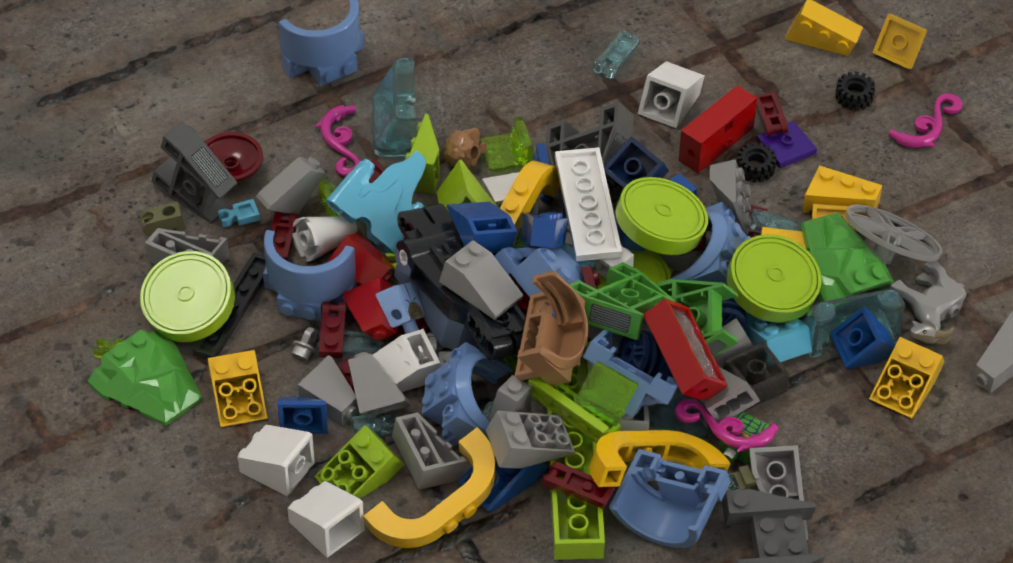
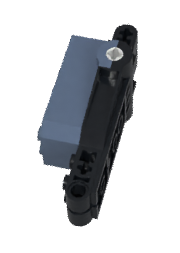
(420, 258)

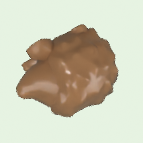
(464, 146)

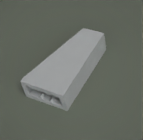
(997, 361)

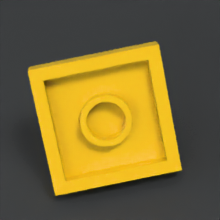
(899, 41)

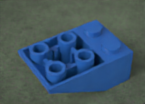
(484, 225)

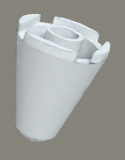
(320, 235)

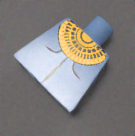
(402, 306)

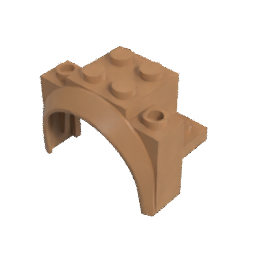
(549, 344)

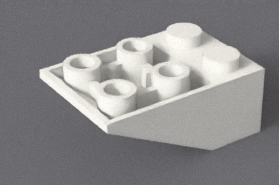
(409, 360)

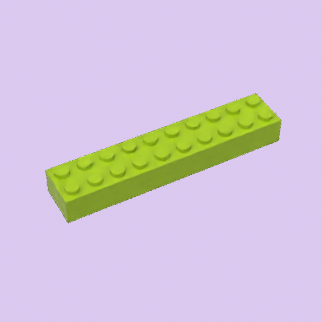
(575, 523)

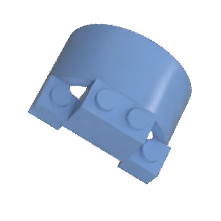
(323, 53)
(538, 261)
(305, 288)
(649, 389)
(680, 506)

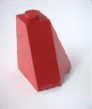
(368, 260)
(368, 310)

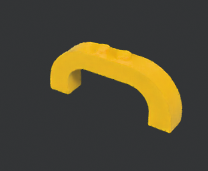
(530, 182)
(617, 447)
(447, 514)

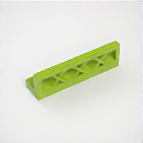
(572, 413)

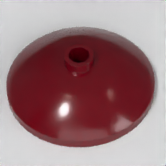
(237, 153)

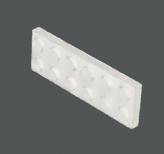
(588, 204)

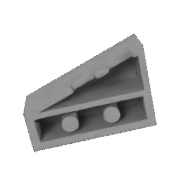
(168, 242)
(425, 453)

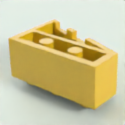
(823, 29)
(840, 189)

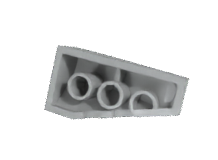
(778, 472)

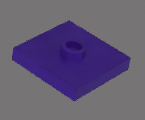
(789, 146)

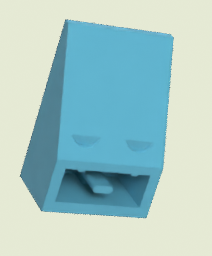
(783, 338)

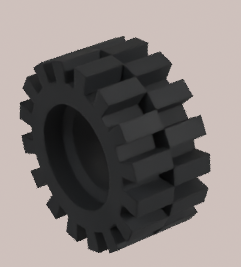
(853, 99)
(757, 153)

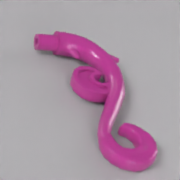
(923, 122)
(344, 138)
(728, 423)

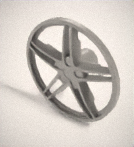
(892, 237)

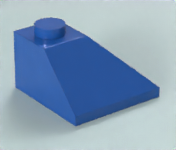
(862, 340)
(303, 414)

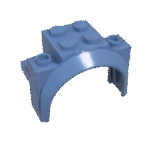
(724, 240)
(450, 395)

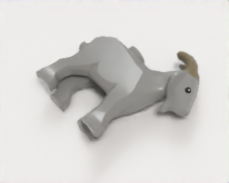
(935, 304)

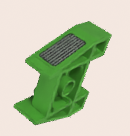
(622, 301)
(706, 306)

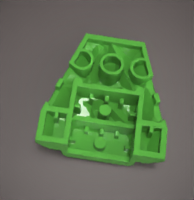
(843, 258)
(147, 376)

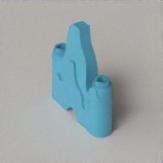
(380, 201)

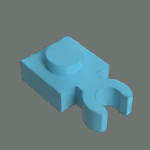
(241, 212)

